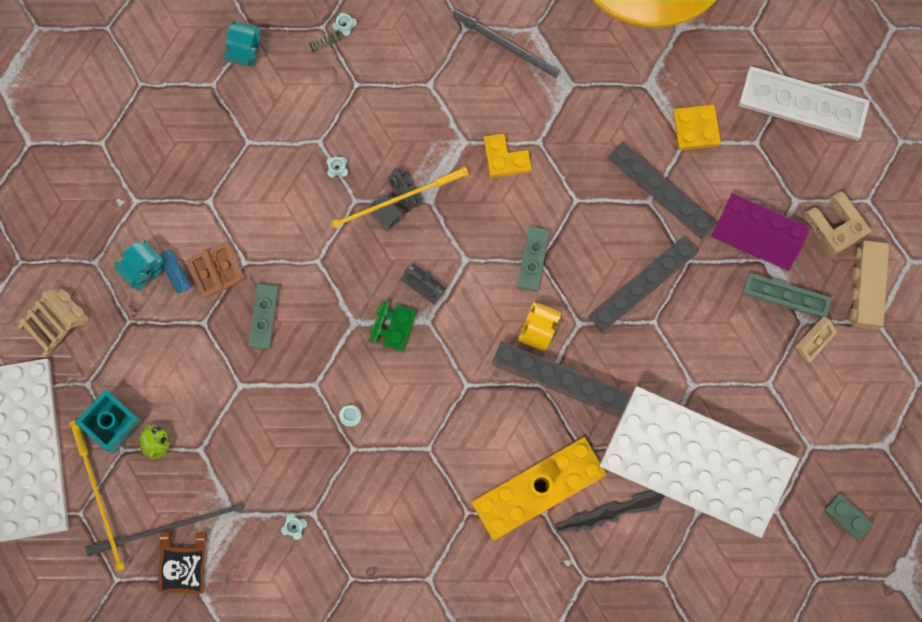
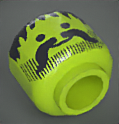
(154, 442)

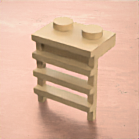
(60, 312)

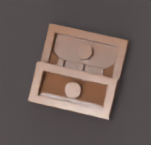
(215, 270)

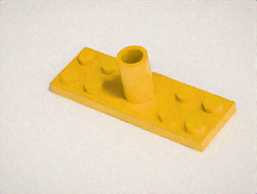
(518, 500)

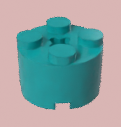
(241, 43)
(139, 265)

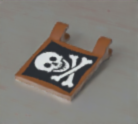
(181, 568)

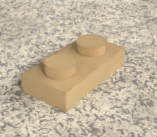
(816, 339)

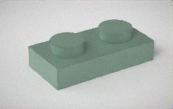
(848, 517)

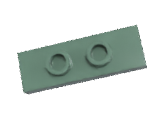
(533, 259)
(263, 316)

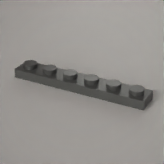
(662, 190)
(643, 284)

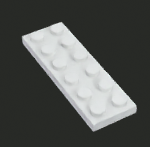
(804, 103)

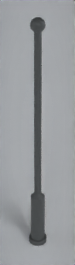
(104, 546)

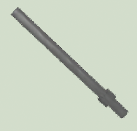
(472, 23)

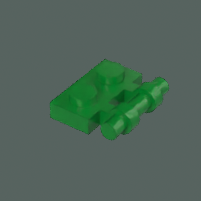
(399, 327)

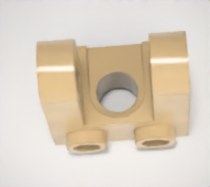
(844, 236)

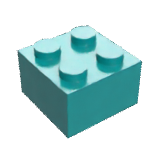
(108, 422)

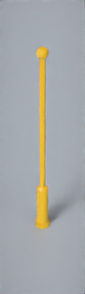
(462, 172)
(83, 451)

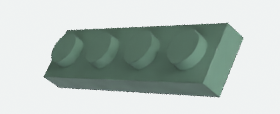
(786, 295)

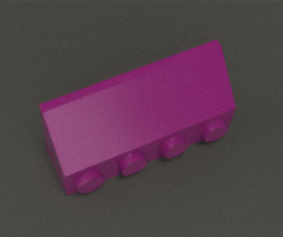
(760, 232)

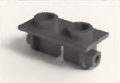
(400, 182)
(423, 283)

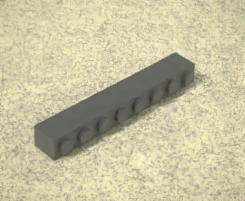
(561, 379)

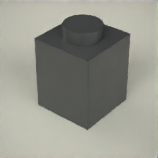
(386, 216)

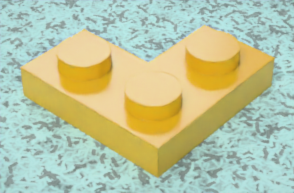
(504, 163)

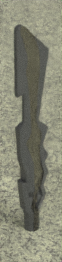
(643, 502)

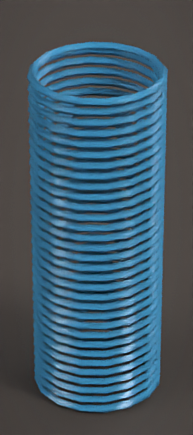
(174, 279)

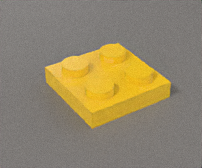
(696, 127)

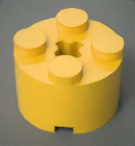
(539, 326)

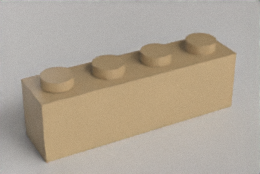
(870, 285)

